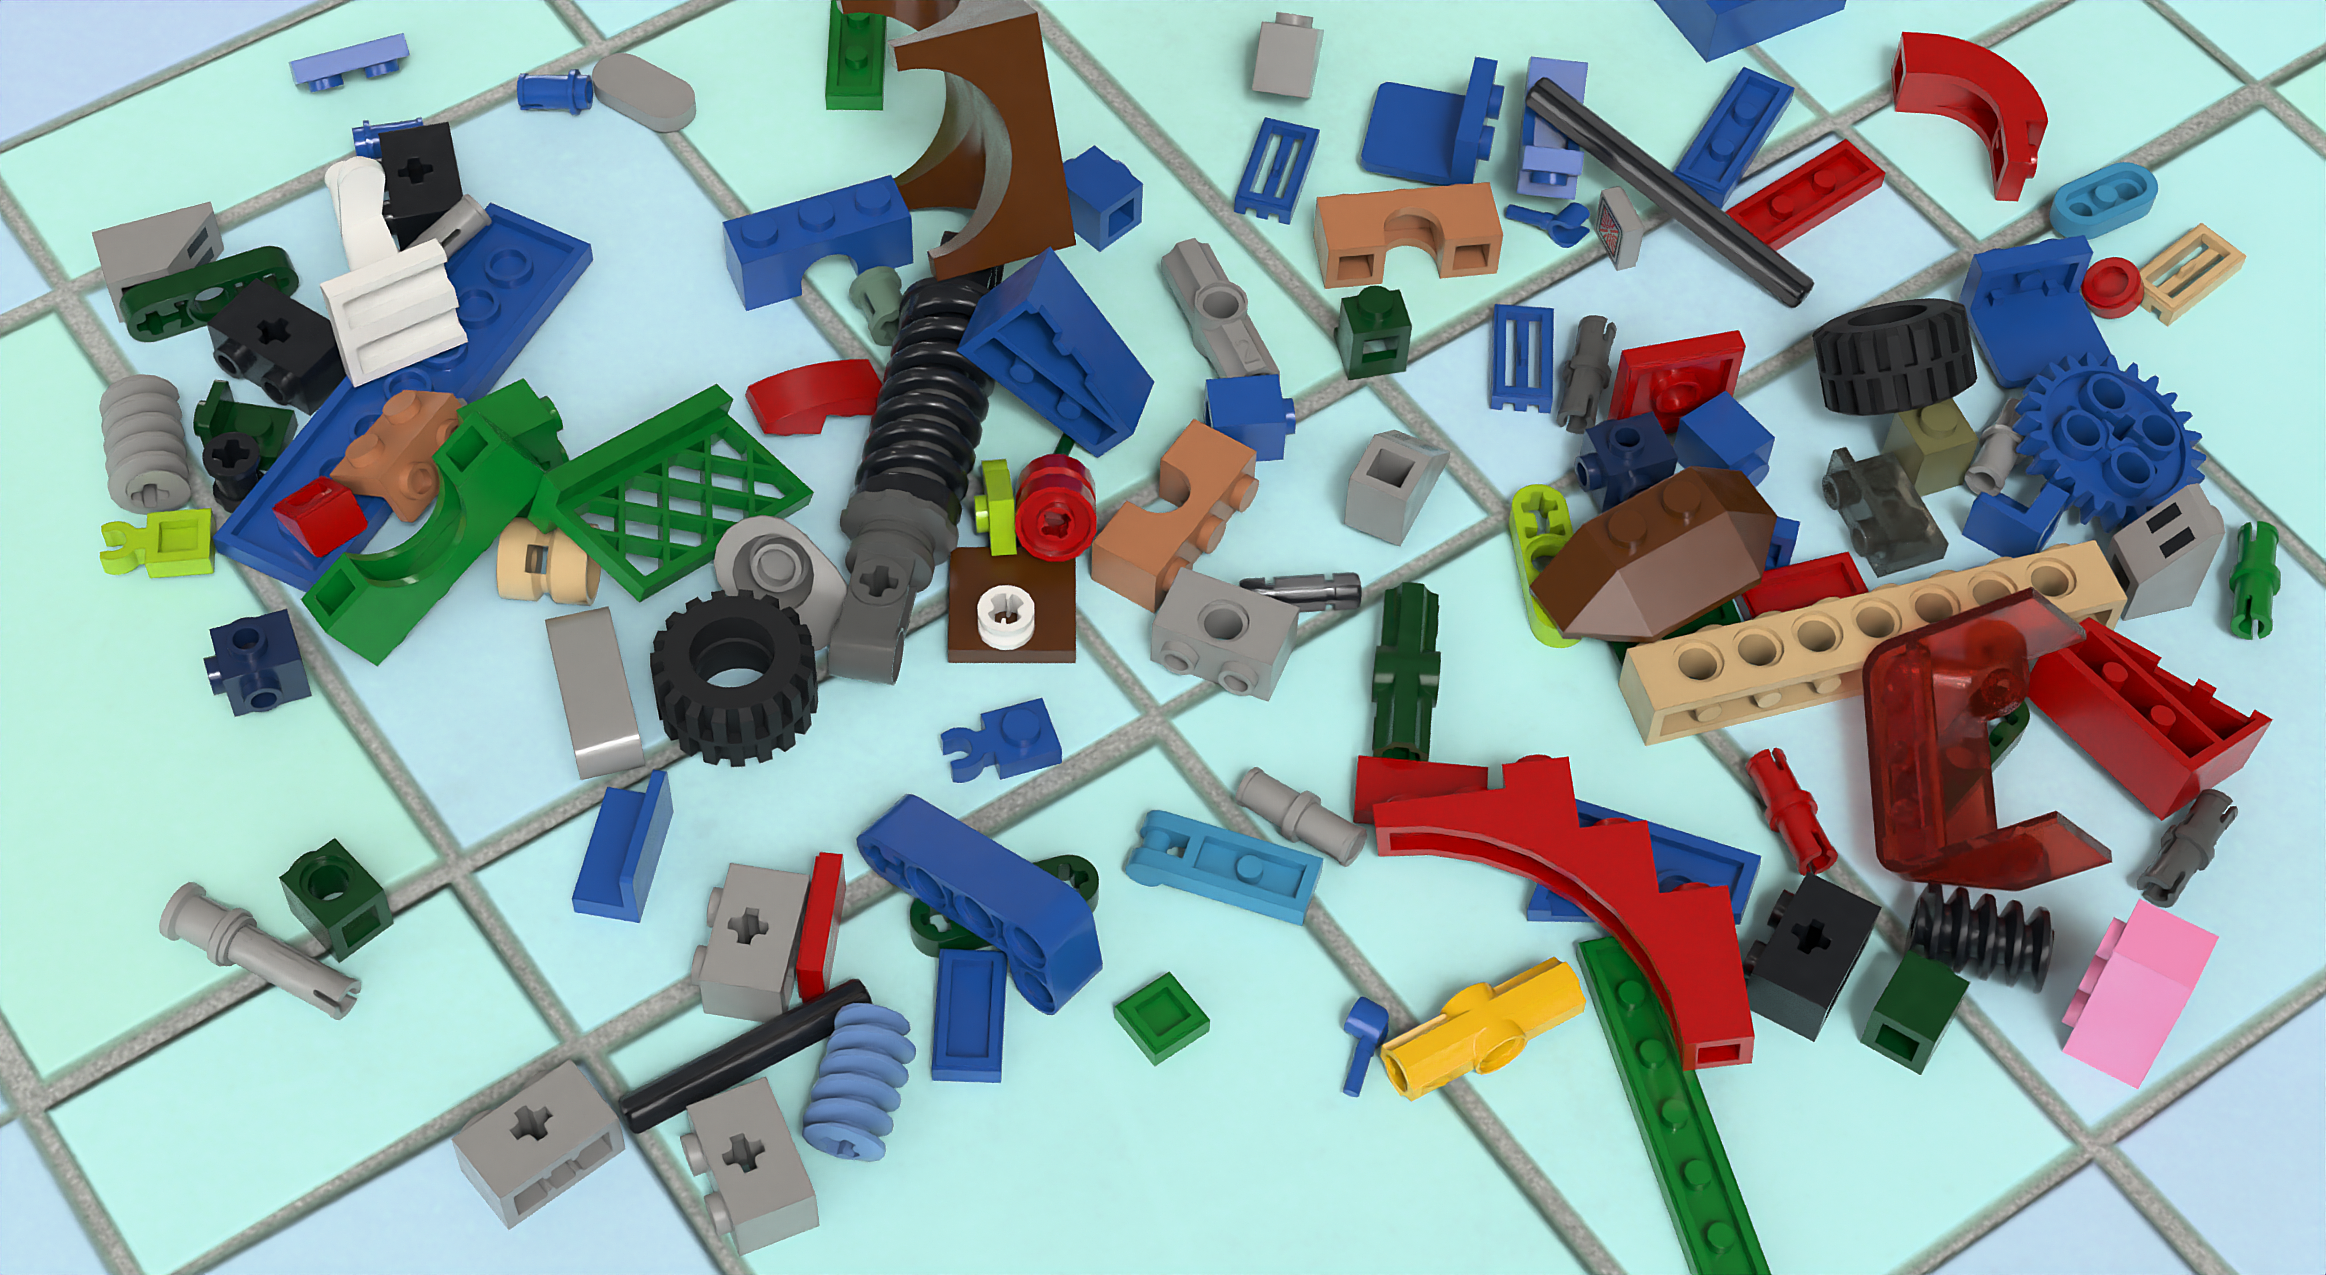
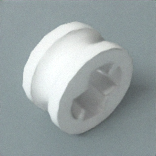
(1004, 635)

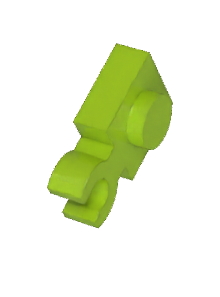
(995, 508)
(168, 546)

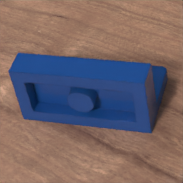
(624, 851)

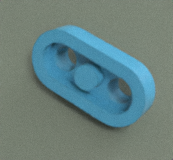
(2103, 200)

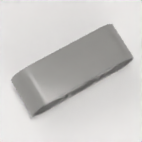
(595, 693)

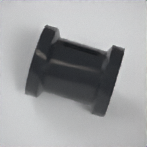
(234, 465)

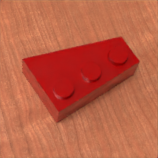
(2142, 721)

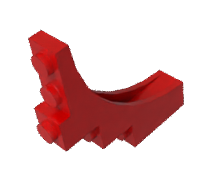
(1608, 870)

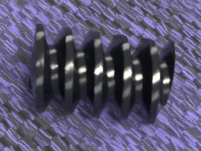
(1982, 934)

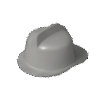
(784, 563)

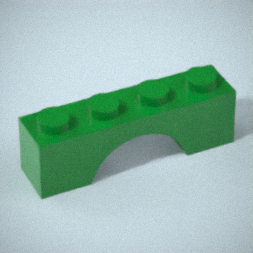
(381, 596)

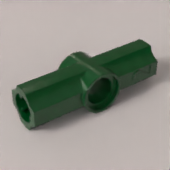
(1406, 673)

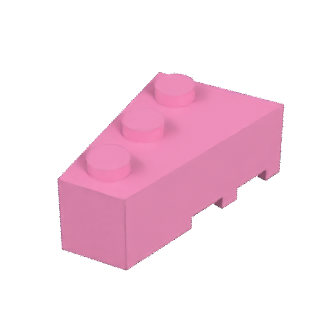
(2135, 991)

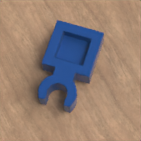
(1010, 738)

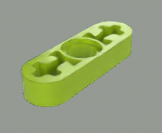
(1529, 546)

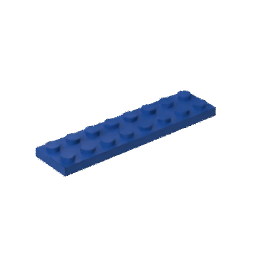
(505, 291)

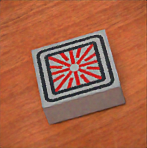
(1619, 228)

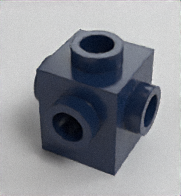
(1624, 459)
(257, 663)

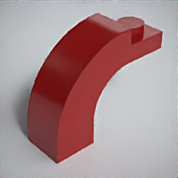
(1979, 90)

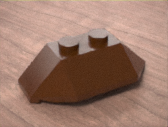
(1659, 558)

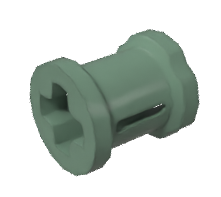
(880, 297)

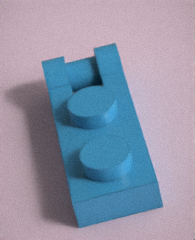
(1225, 866)

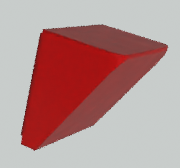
(321, 515)

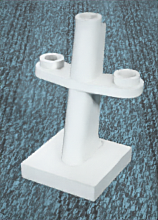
(391, 302)

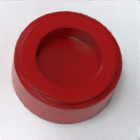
(2112, 288)

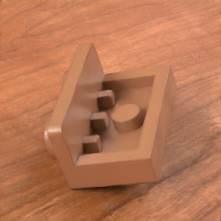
(398, 449)

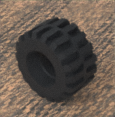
(1895, 357)
(728, 636)

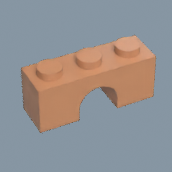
(1448, 222)
(1208, 482)

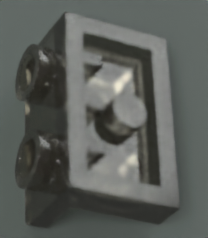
(1882, 512)

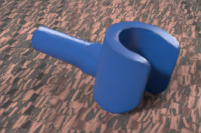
(1563, 228)
(1369, 1024)

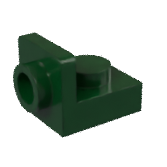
(269, 426)

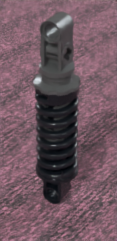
(911, 473)

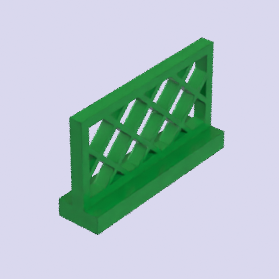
(642, 462)

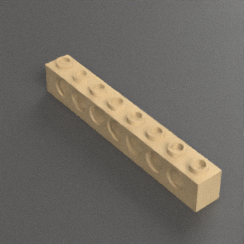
(1841, 637)

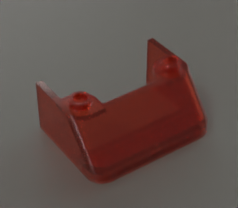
(1931, 749)

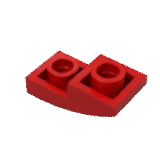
(804, 396)

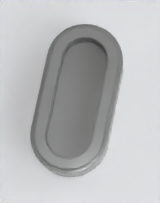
(644, 92)

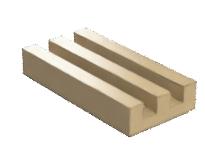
(2202, 287)

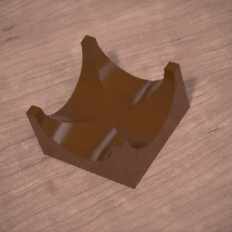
(996, 130)

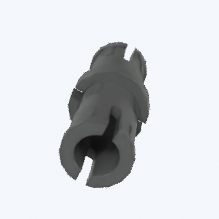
(1586, 374)
(2187, 848)

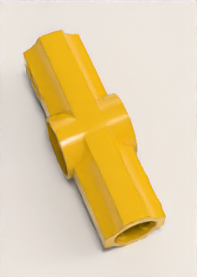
(1482, 1028)

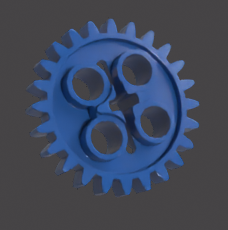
(2106, 439)

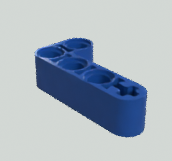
(991, 893)

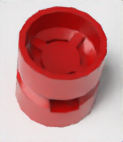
(1055, 508)

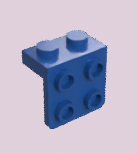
(1434, 132)
(2030, 307)

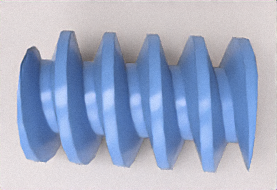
(859, 1083)

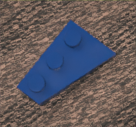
(1677, 860)

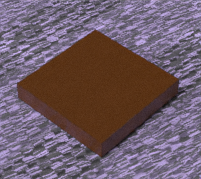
(1049, 586)

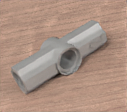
(1216, 312)

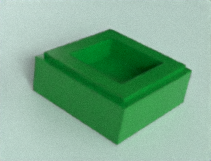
(1162, 1018)

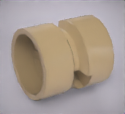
(570, 571)

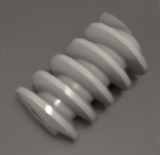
(144, 445)

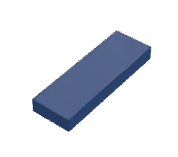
(1734, 135)

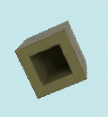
(1932, 446)

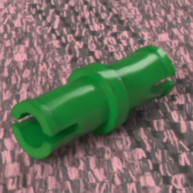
(2254, 580)

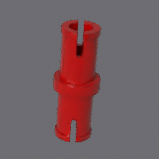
(1791, 811)

